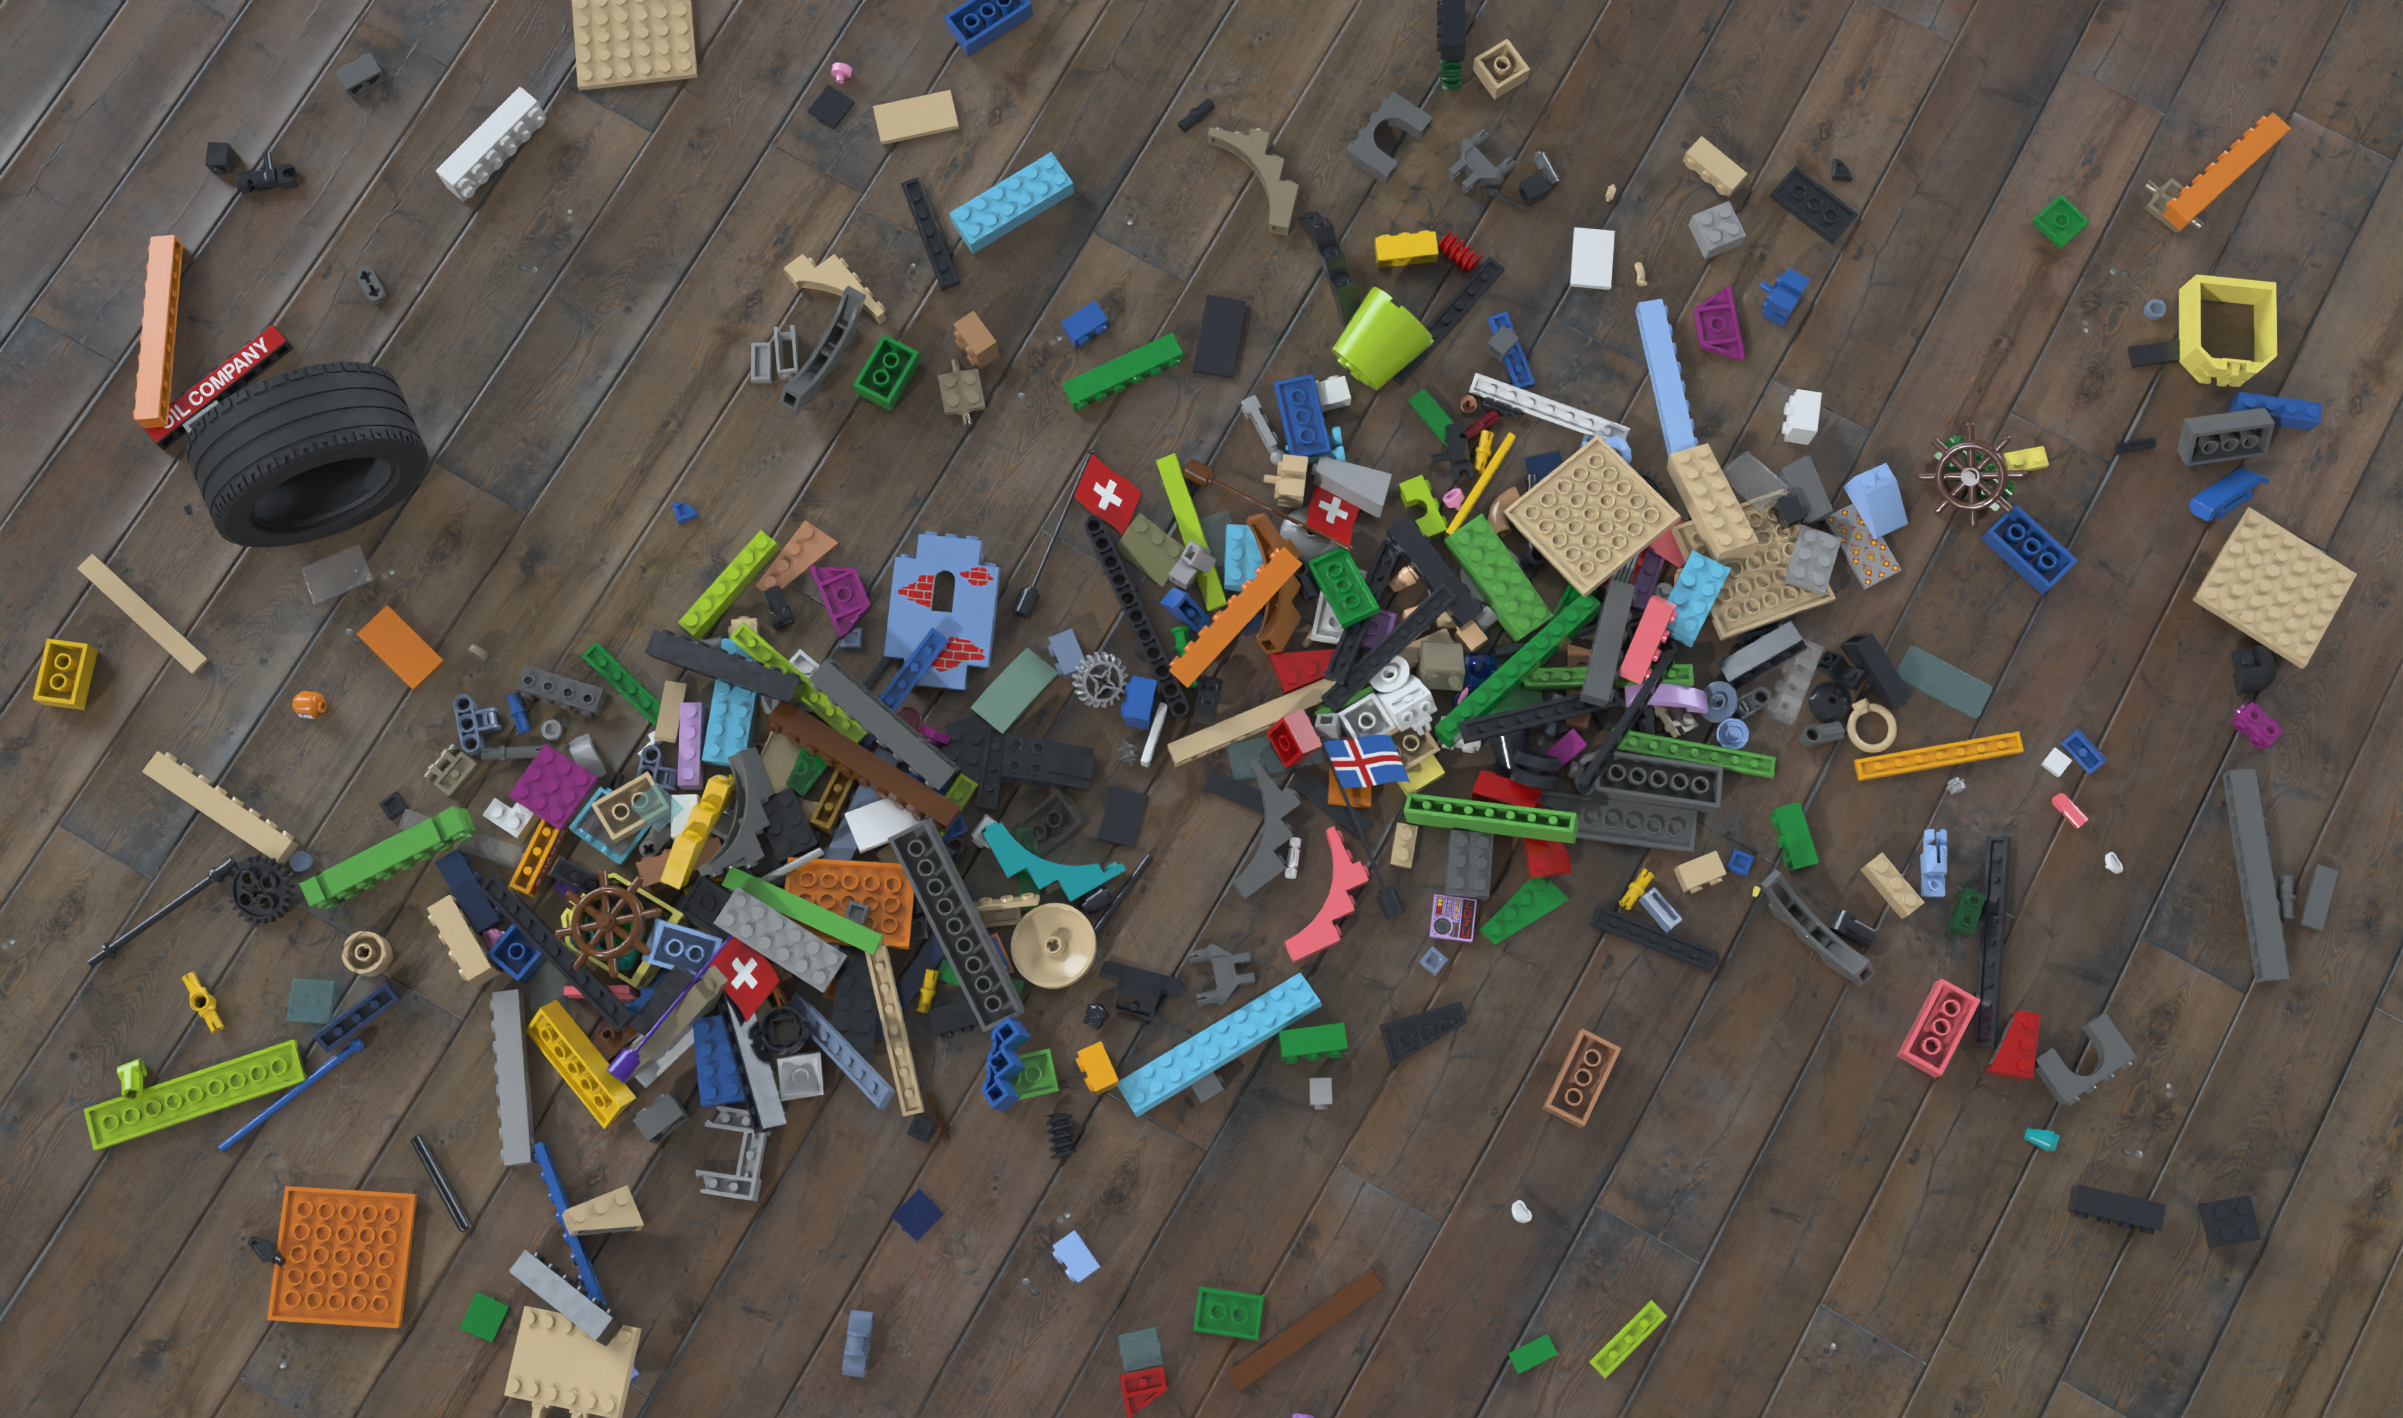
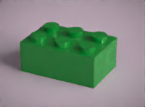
(887, 372)
(1312, 1043)

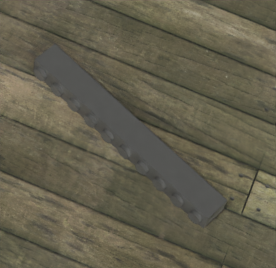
(2256, 876)

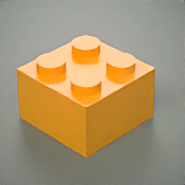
(1098, 1068)

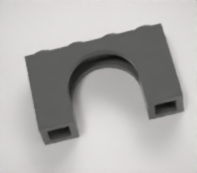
(1394, 112)
(2112, 1055)

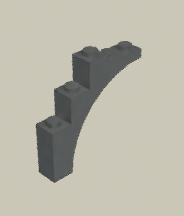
(827, 355)
(749, 818)
(1275, 832)
(1812, 932)

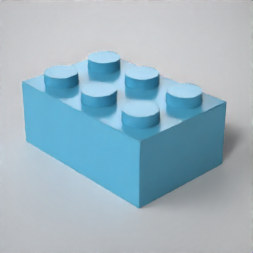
(1241, 557)

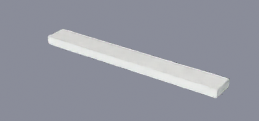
(1547, 408)

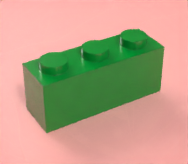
(1794, 837)

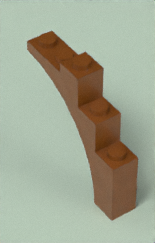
(1280, 614)

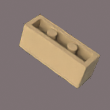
(1714, 167)
(1892, 886)

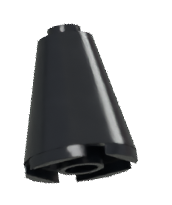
(1505, 748)

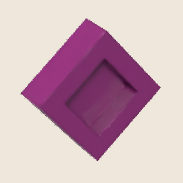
(934, 735)

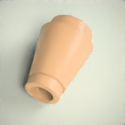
(1403, 579)

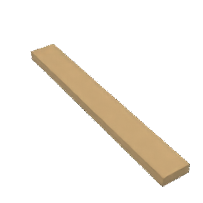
(143, 614)
(895, 1031)

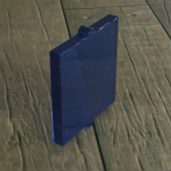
(1543, 464)
(917, 1215)

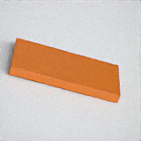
(400, 648)

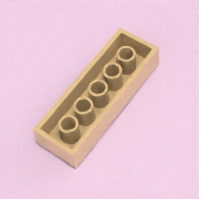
(1712, 504)

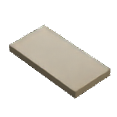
(915, 117)

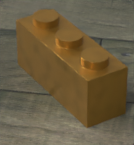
(833, 803)

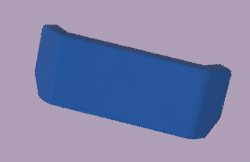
(2226, 494)

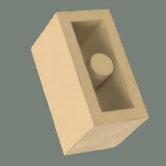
(1699, 872)

